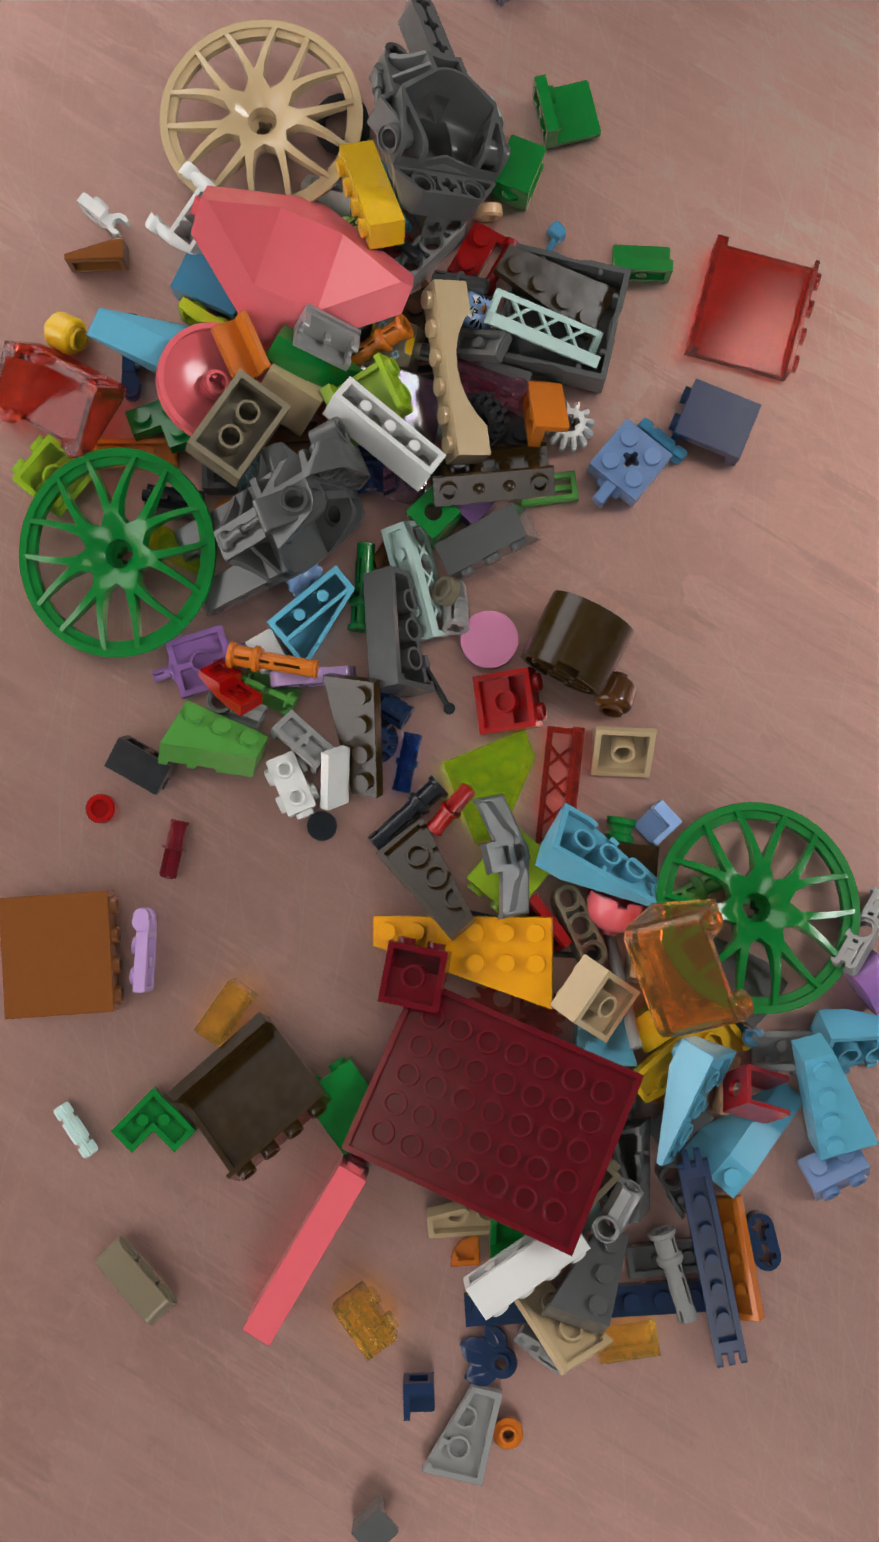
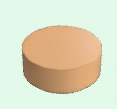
(489, 212)

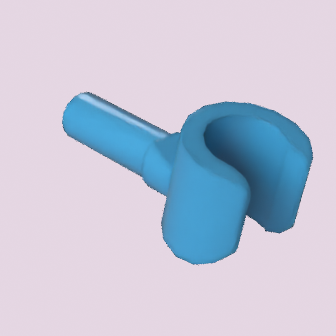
(557, 233)
(747, 1034)

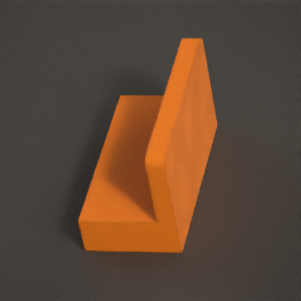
(241, 346)
(544, 411)

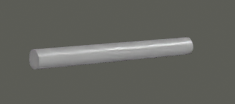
(617, 969)

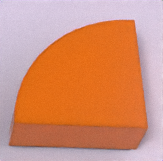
(466, 1252)

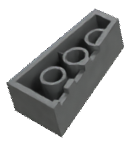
(394, 634)

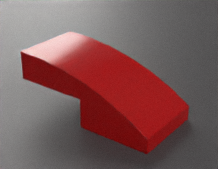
(228, 687)

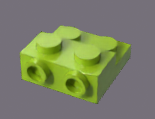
(42, 463)

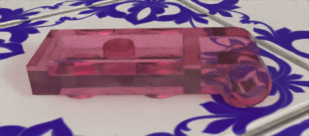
(477, 379)

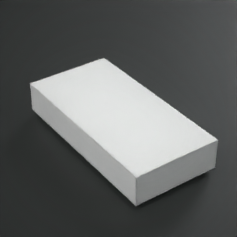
(335, 777)

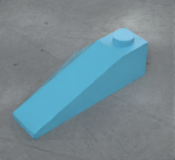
(133, 335)
(586, 857)
(691, 1075)

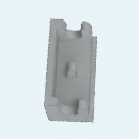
(326, 337)
(301, 739)

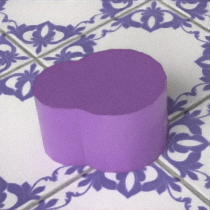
(867, 982)

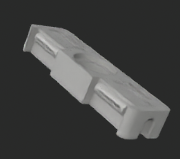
(853, 953)

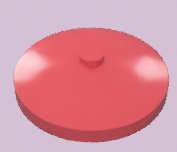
(191, 376)

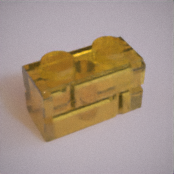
(225, 1012)
(366, 1320)

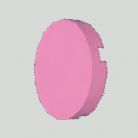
(490, 640)

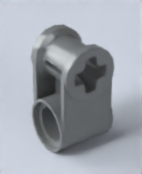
(672, 1187)

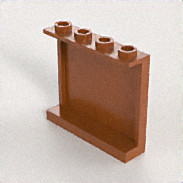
(60, 954)

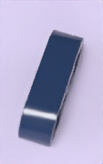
(769, 1239)

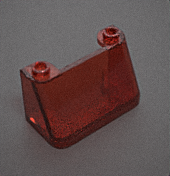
(57, 394)

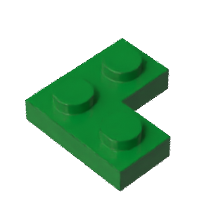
(151, 420)
(154, 1114)

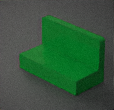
(645, 262)

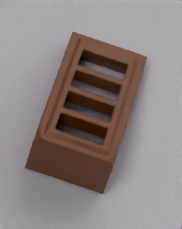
(100, 257)

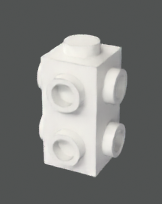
(295, 792)

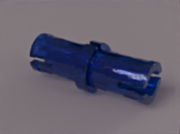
(407, 762)

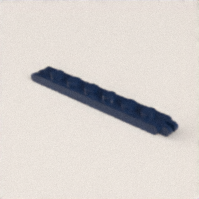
(711, 1258)

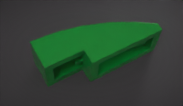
(305, 364)

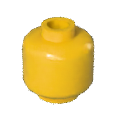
(65, 333)

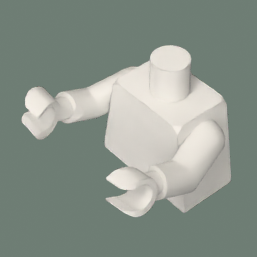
(179, 234)

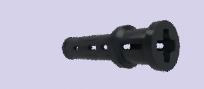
(418, 804)

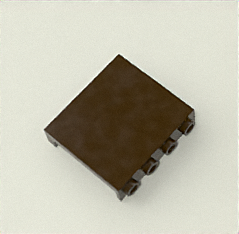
(251, 1096)

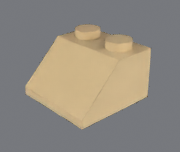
(594, 998)

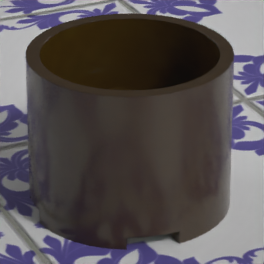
(577, 643)

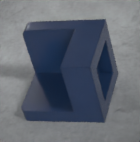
(418, 1393)

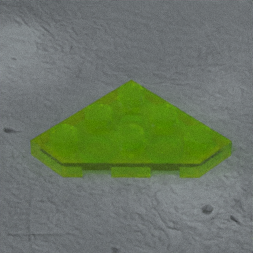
(491, 771)

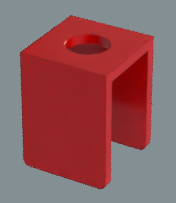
(742, 1104)

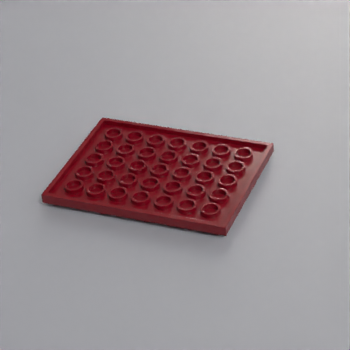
(495, 1117)

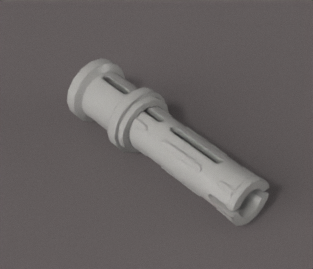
(670, 1260)

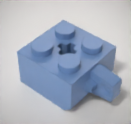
(630, 482)

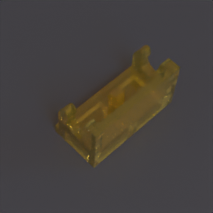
(631, 1342)

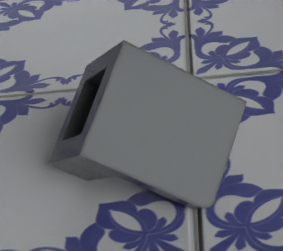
(374, 1524)

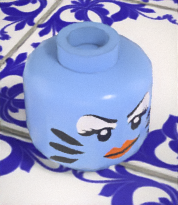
(478, 309)

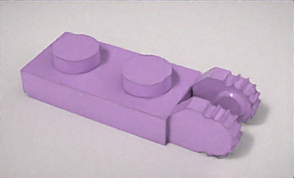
(144, 949)

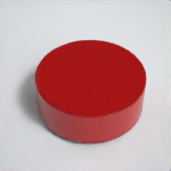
(101, 808)

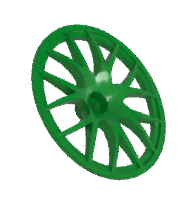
(106, 549)
(769, 897)

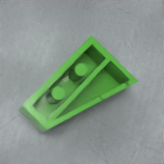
(212, 741)

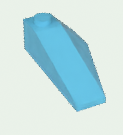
(850, 1035)
(739, 1144)

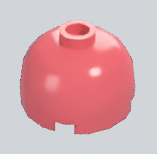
(611, 912)

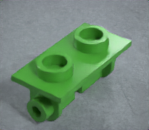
(276, 699)

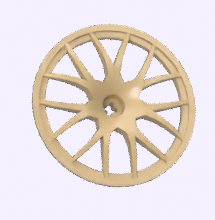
(260, 105)

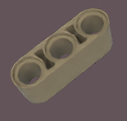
(579, 910)
(136, 1280)

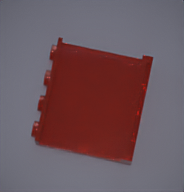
(752, 311)

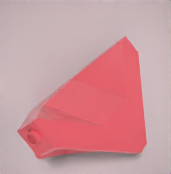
(290, 252)

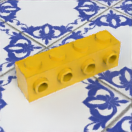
(370, 195)

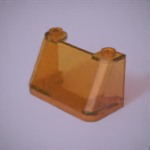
(681, 968)

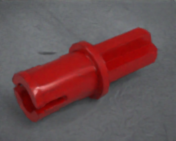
(451, 809)

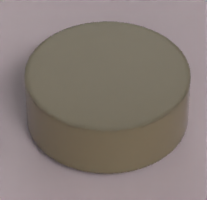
(446, 590)

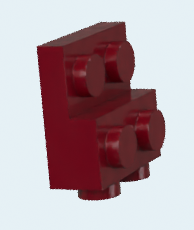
(414, 974)

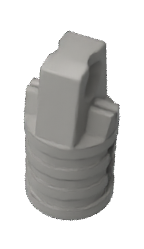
(457, 614)
(529, 1342)

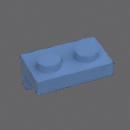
(834, 1173)

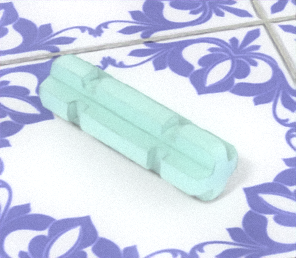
(75, 1130)

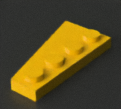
(656, 1066)

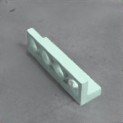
(539, 338)
(406, 554)

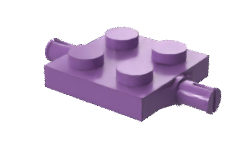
(191, 654)

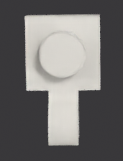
(98, 212)

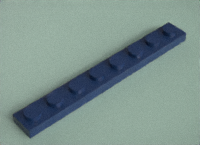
(631, 1300)

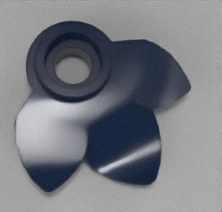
(483, 1356)

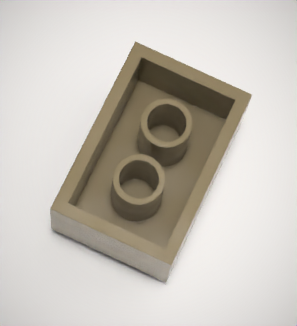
(237, 428)

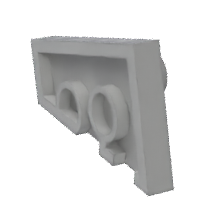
(467, 1438)

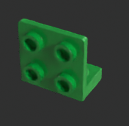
(565, 112)

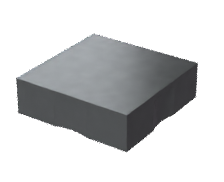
(555, 367)

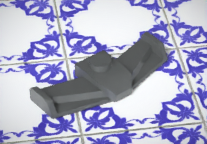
(506, 855)

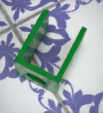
(520, 173)
(436, 529)

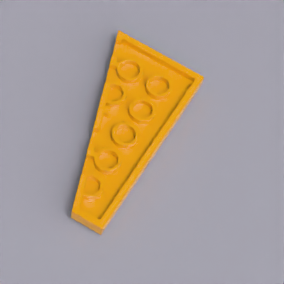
(500, 954)

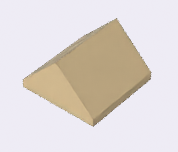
(298, 393)
(622, 751)

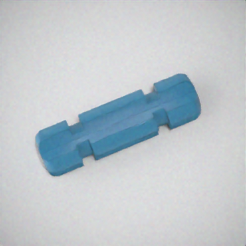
(664, 440)

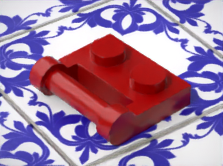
(477, 250)

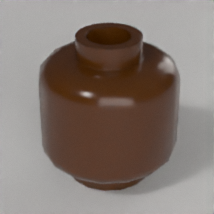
(617, 696)

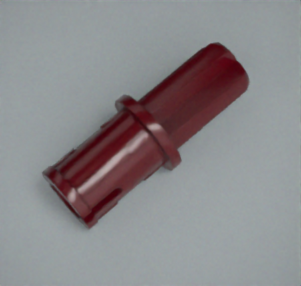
(173, 849)

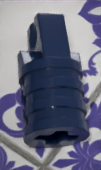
(395, 710)

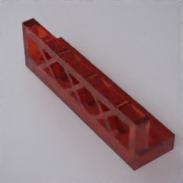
(572, 776)

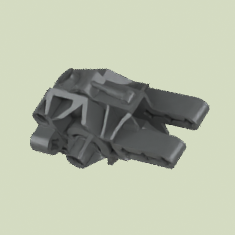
(434, 124)
(288, 516)

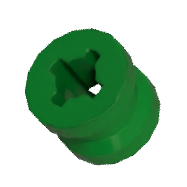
(620, 829)

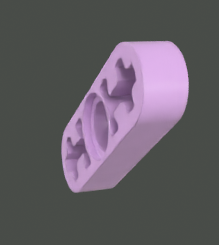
(284, 681)

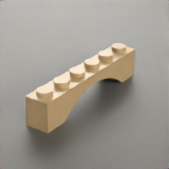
(463, 431)

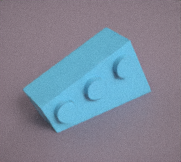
(311, 614)

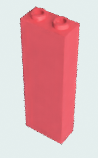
(306, 1248)

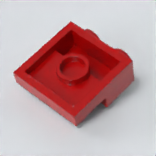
(509, 701)

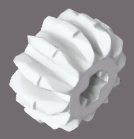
(581, 431)

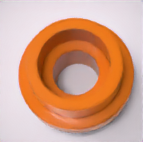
(504, 1424)

